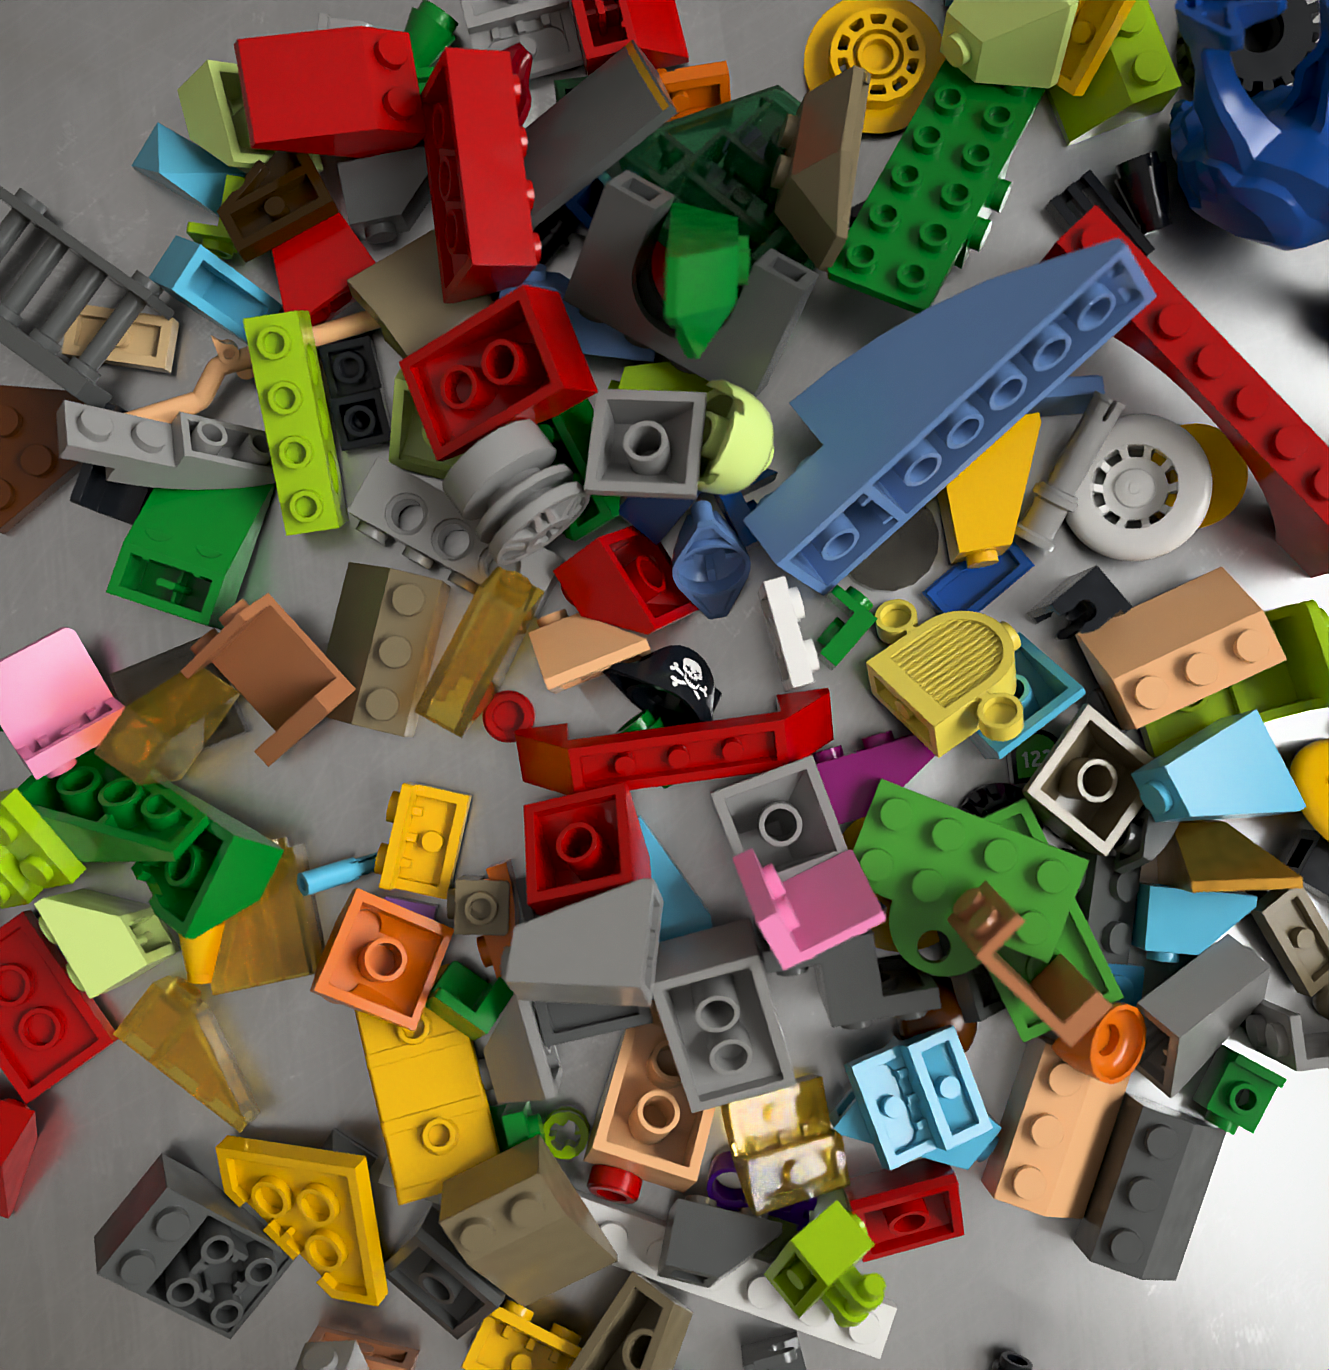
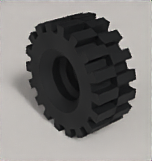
(1290, 40)

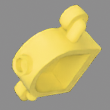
(947, 675)

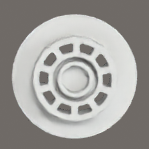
(1139, 489)

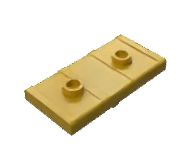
(427, 1101)

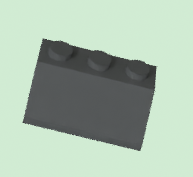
(1149, 1190)

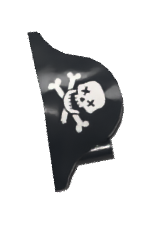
(669, 684)

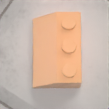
(1180, 648)
(1052, 1135)

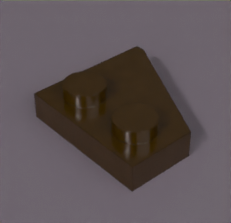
(276, 204)

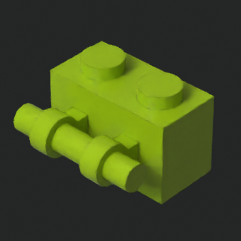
(822, 1266)

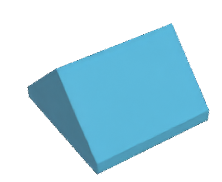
(1043, 692)

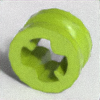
(561, 1116)

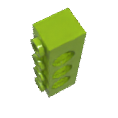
(296, 421)

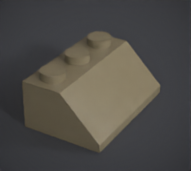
(385, 645)

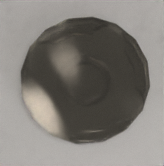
(902, 557)

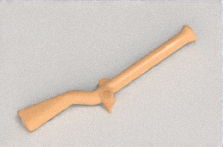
(232, 360)

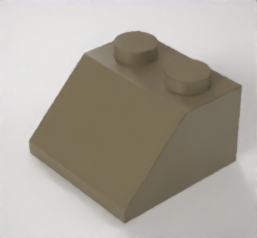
(1087, 783)

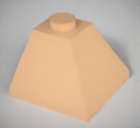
(581, 648)

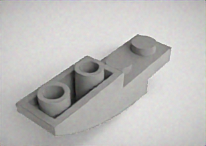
(158, 454)

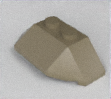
(821, 165)

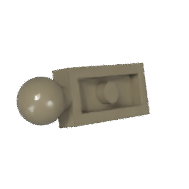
(1298, 941)

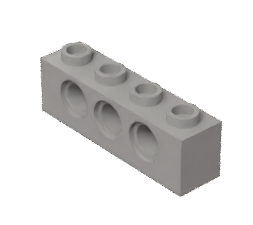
(391, 489)

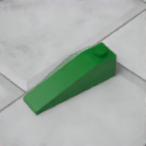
(111, 816)
(213, 876)

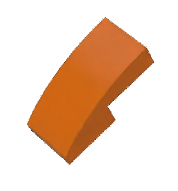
(492, 946)

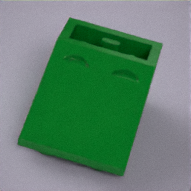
(191, 550)

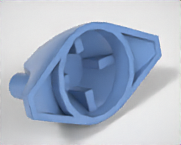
(709, 561)

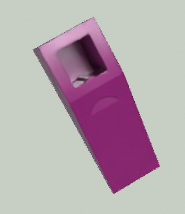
(855, 776)

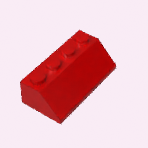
(478, 174)

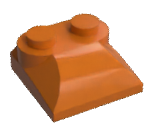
(381, 959)

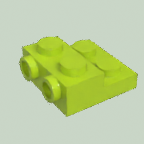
(30, 853)

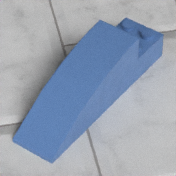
(933, 399)

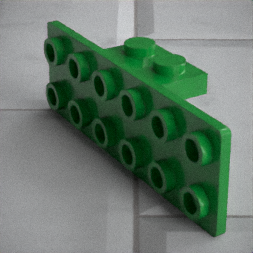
(936, 190)

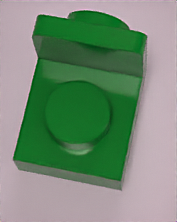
(841, 636)

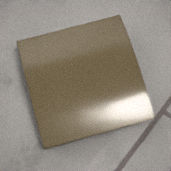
(407, 296)

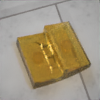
(785, 1146)

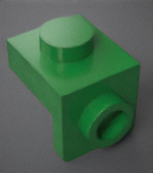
(515, 1123)

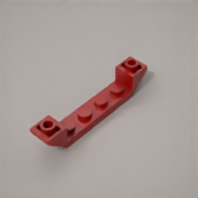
(679, 751)

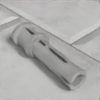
(1056, 494)

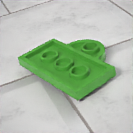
(933, 853)

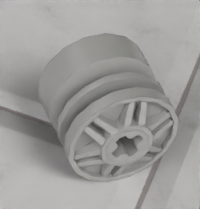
(515, 491)

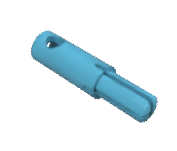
(335, 874)

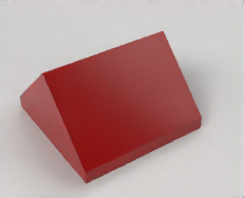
(907, 1206)

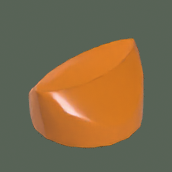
(1109, 1047)

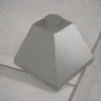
(646, 443)
(782, 818)
(517, 1060)

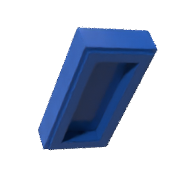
(976, 588)

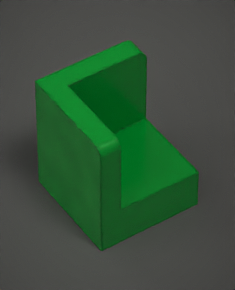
(468, 1000)

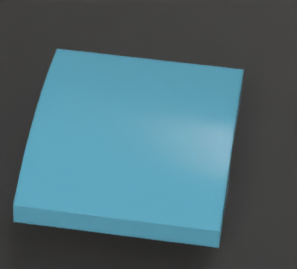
(918, 1096)

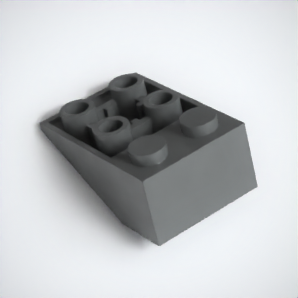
(189, 1248)

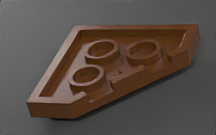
(30, 451)

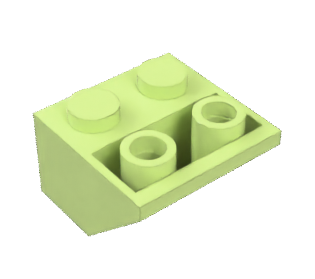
(104, 938)

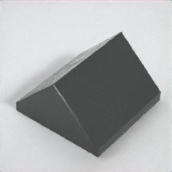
(439, 1279)

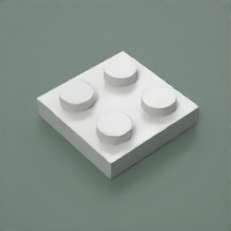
(782, 612)

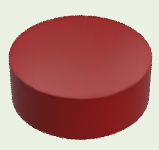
(508, 713)
(614, 1184)

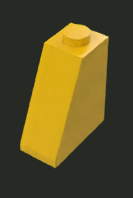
(986, 498)

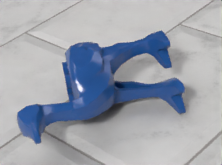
(1256, 159)

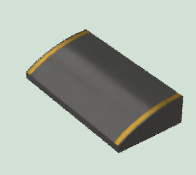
(594, 128)

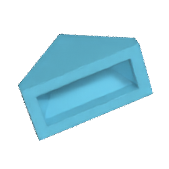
(184, 168)

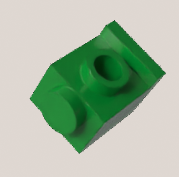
(1224, 1079)

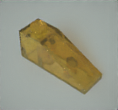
(187, 1045)

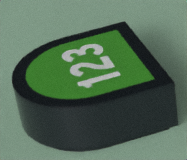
(1029, 755)

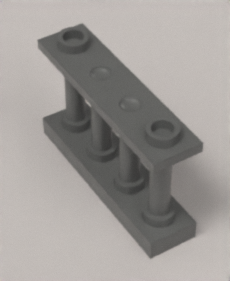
(42, 345)

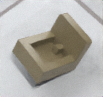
(479, 906)

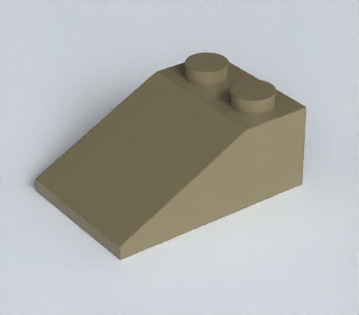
(523, 1223)

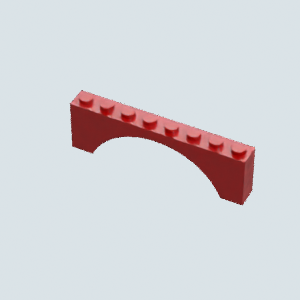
(1265, 431)

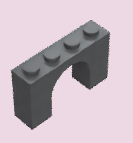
(618, 288)

